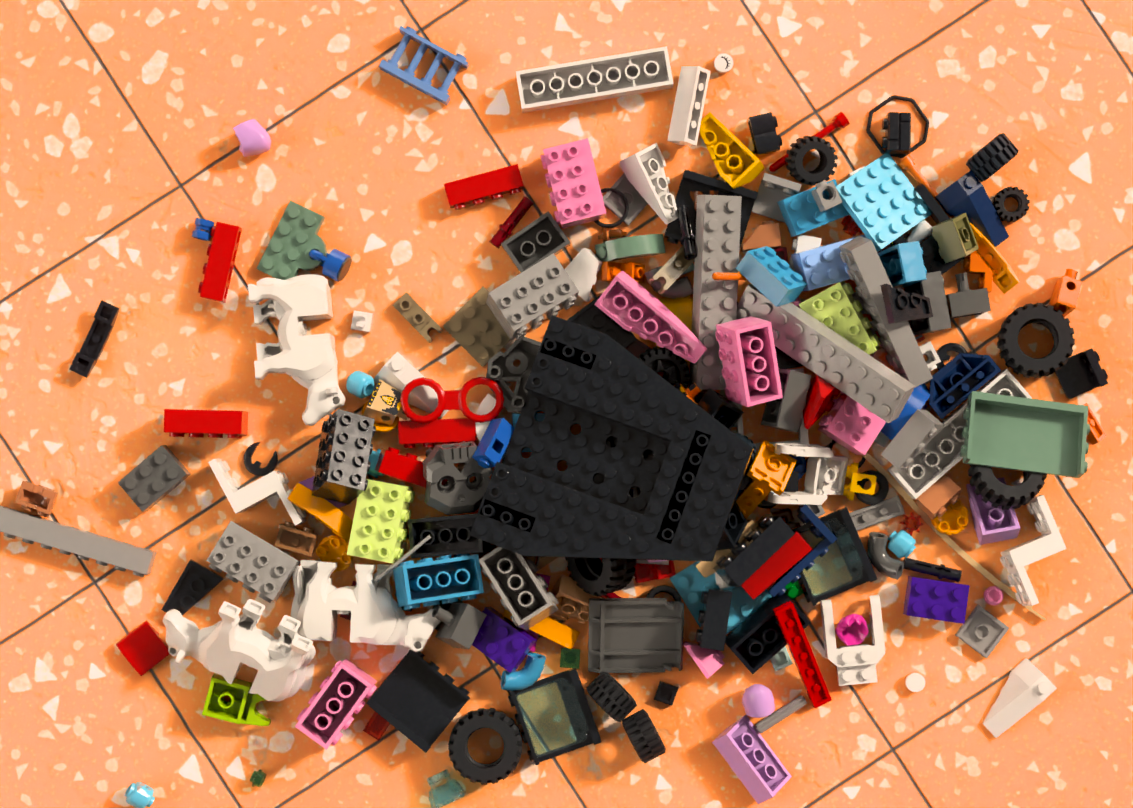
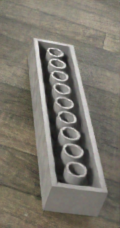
(714, 300)
(830, 355)

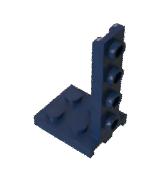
(819, 530)

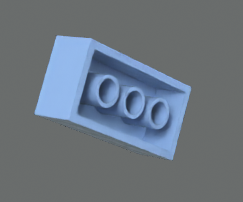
(822, 265)

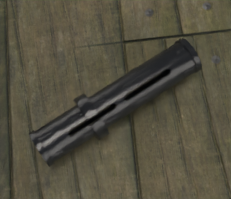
(687, 238)
(939, 571)

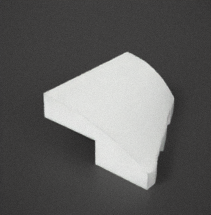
(583, 272)

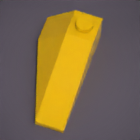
(731, 157)

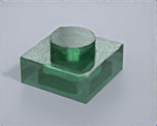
(570, 658)

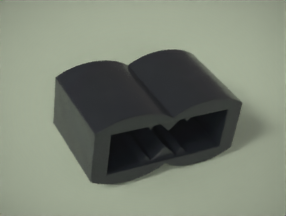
(764, 133)

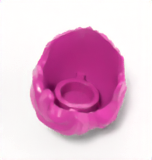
(852, 629)

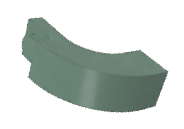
(630, 247)

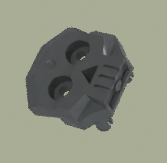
(502, 370)
(458, 493)

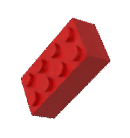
(202, 422)

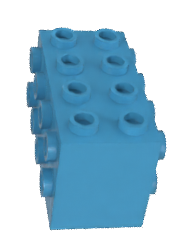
(438, 580)

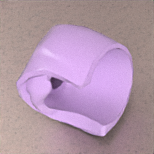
(252, 138)
(758, 701)

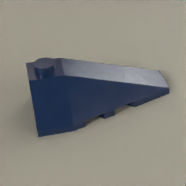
(970, 197)

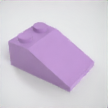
(989, 522)

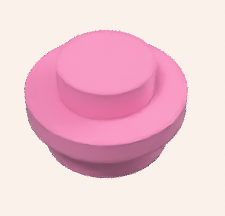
(993, 595)

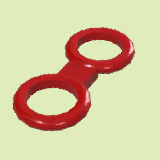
(452, 400)

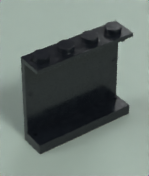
(696, 182)
(418, 700)

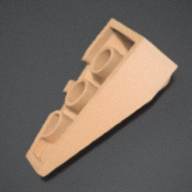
(572, 600)

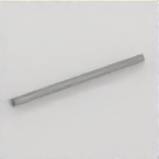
(402, 558)

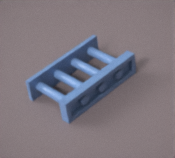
(408, 74)

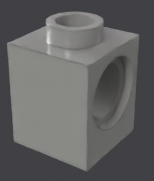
(834, 198)

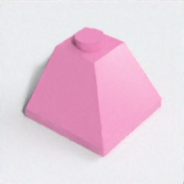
(707, 659)

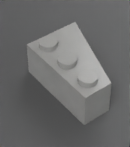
(912, 439)

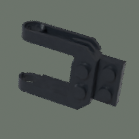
(930, 247)

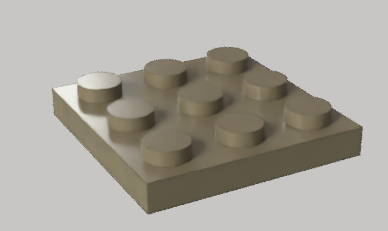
(477, 329)

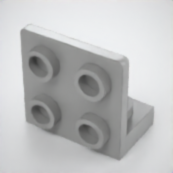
(770, 192)

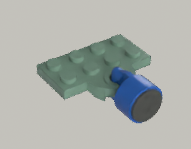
(299, 247)

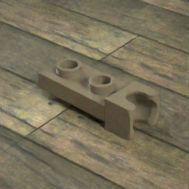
(671, 270)
(416, 316)

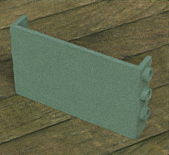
(1025, 434)

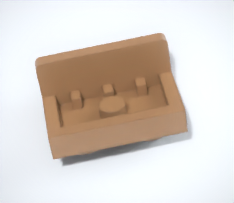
(296, 539)

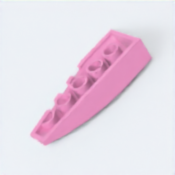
(645, 315)

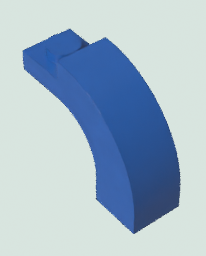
(916, 401)

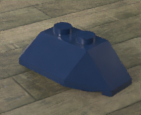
(958, 379)

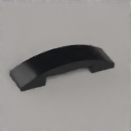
(96, 339)

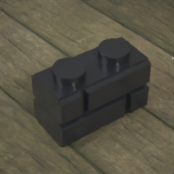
(897, 133)

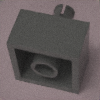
(967, 301)
(459, 624)

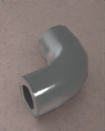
(679, 289)
(880, 558)

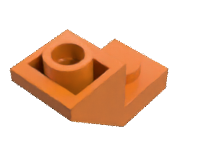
(975, 265)
(634, 270)

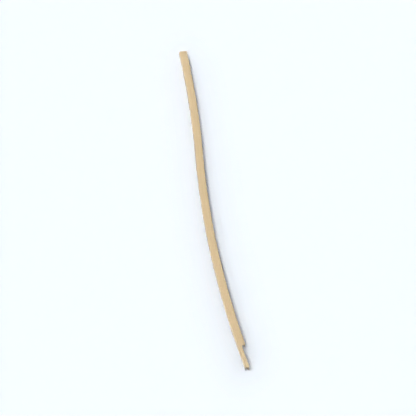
(945, 537)

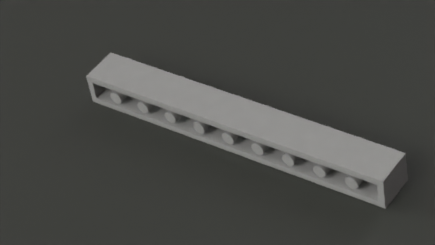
(76, 541)

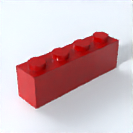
(484, 186)
(220, 262)
(439, 431)
(401, 466)
(777, 565)

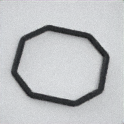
(884, 103)

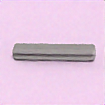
(781, 714)

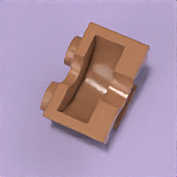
(36, 497)

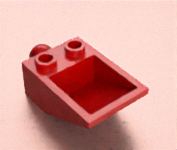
(818, 400)

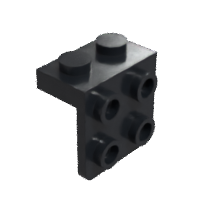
(1081, 374)

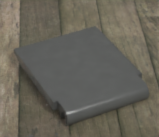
(635, 635)

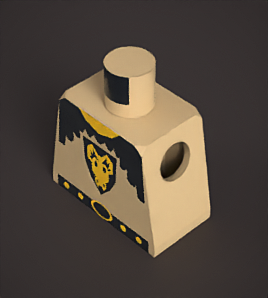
(384, 404)

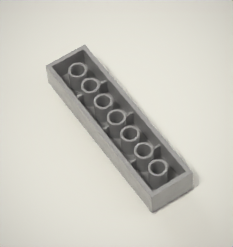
(896, 338)

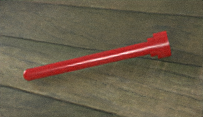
(839, 121)

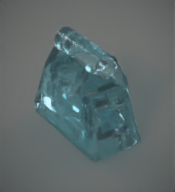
(446, 792)

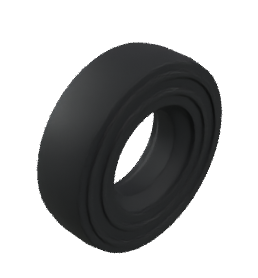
(882, 492)

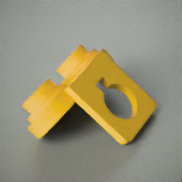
(852, 487)

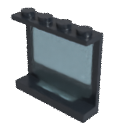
(842, 566)
(554, 716)

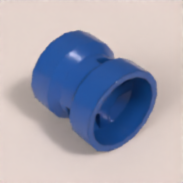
(202, 224)

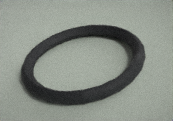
(625, 212)

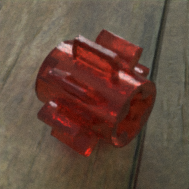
(850, 226)
(905, 523)

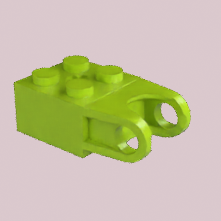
(241, 706)

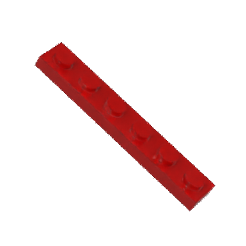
(802, 654)

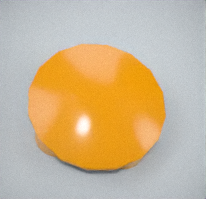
(953, 520)
(334, 550)

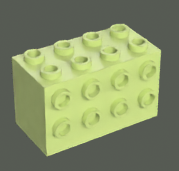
(843, 314)
(381, 521)

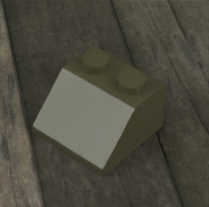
(955, 238)

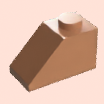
(765, 235)

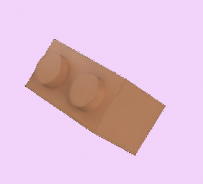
(939, 497)

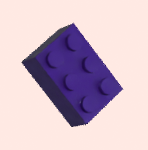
(936, 599)
(503, 640)

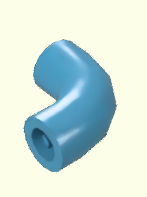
(526, 676)

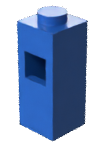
(493, 443)

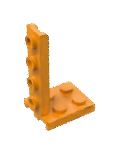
(769, 474)

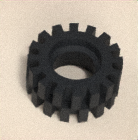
(1020, 197)

